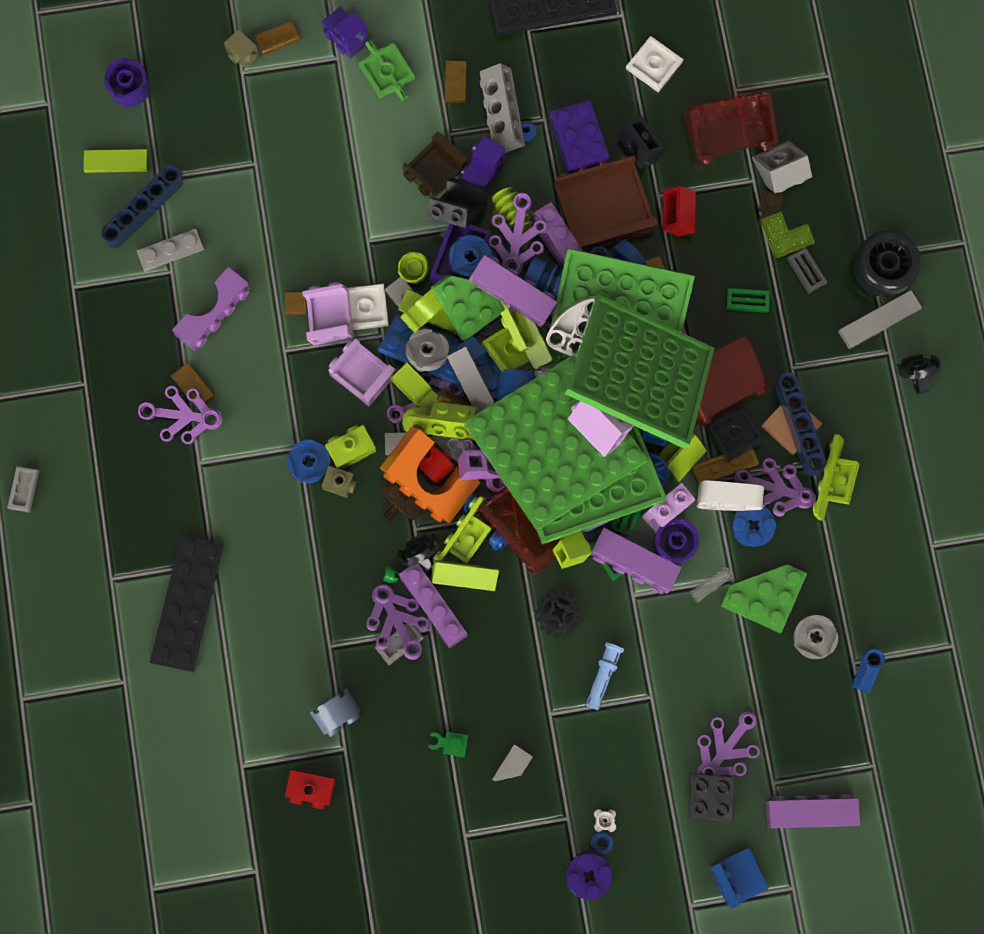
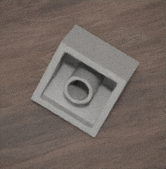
(783, 166)

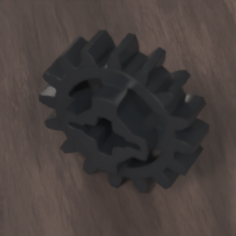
(568, 609)

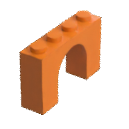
(402, 468)

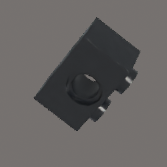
(641, 142)

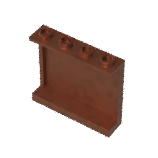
(605, 203)

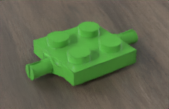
(386, 70)

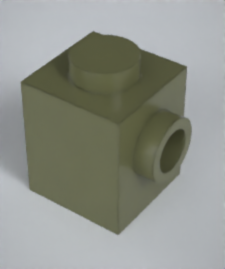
(241, 49)
(339, 482)

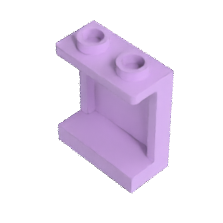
(329, 313)
(361, 372)
(598, 427)
(664, 512)

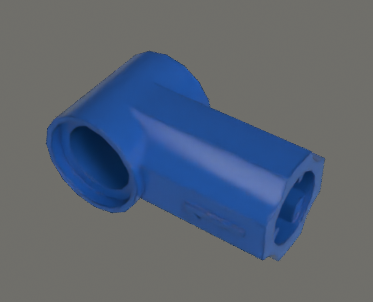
(866, 672)

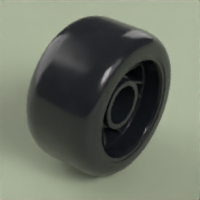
(894, 250)

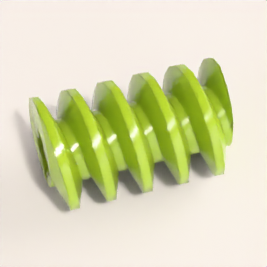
(505, 204)

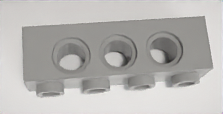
(501, 77)

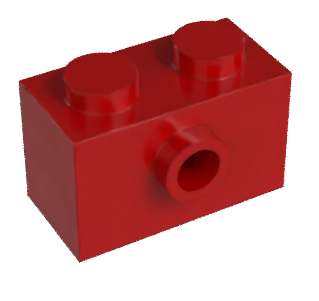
(679, 211)
(436, 464)
(309, 788)

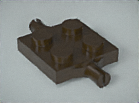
(402, 503)

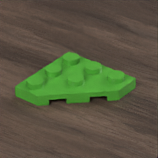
(466, 305)
(766, 597)

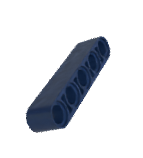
(145, 196)
(801, 413)

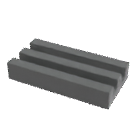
(799, 273)

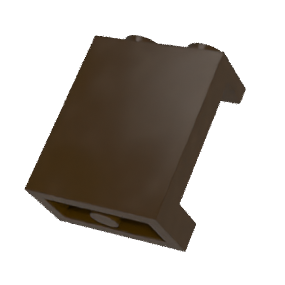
(435, 166)

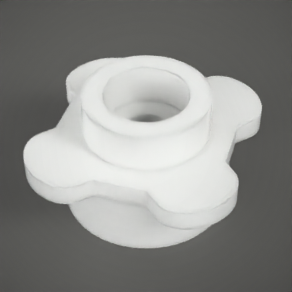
(609, 825)

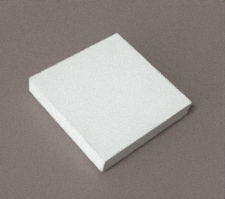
(654, 64)
(368, 306)

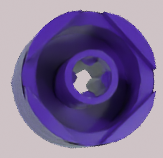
(128, 93)
(688, 542)
(601, 873)

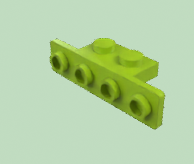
(526, 337)
(444, 420)
(837, 479)
(467, 537)

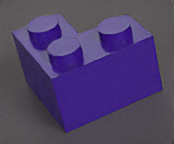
(346, 31)
(486, 164)

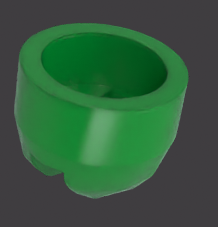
(389, 574)

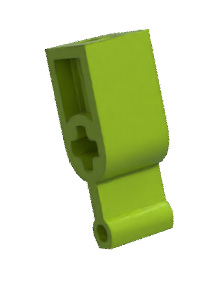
(422, 311)
(414, 386)

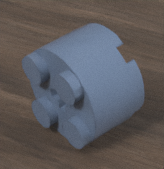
(336, 712)

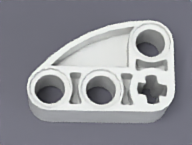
(568, 326)
(729, 496)

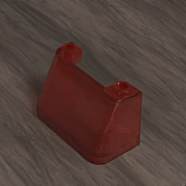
(731, 125)
(731, 377)
(517, 531)

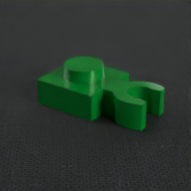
(453, 744)

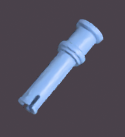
(607, 666)

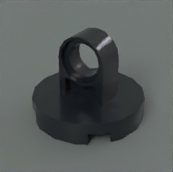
(919, 370)
(420, 551)

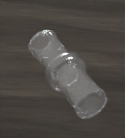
(711, 584)

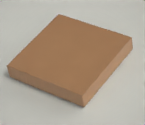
(778, 428)

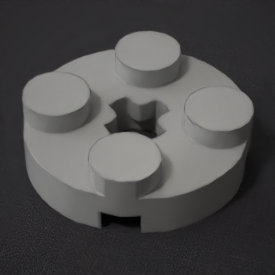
(424, 361)
(827, 633)

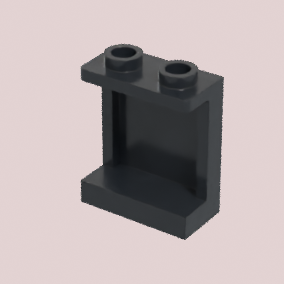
(459, 203)

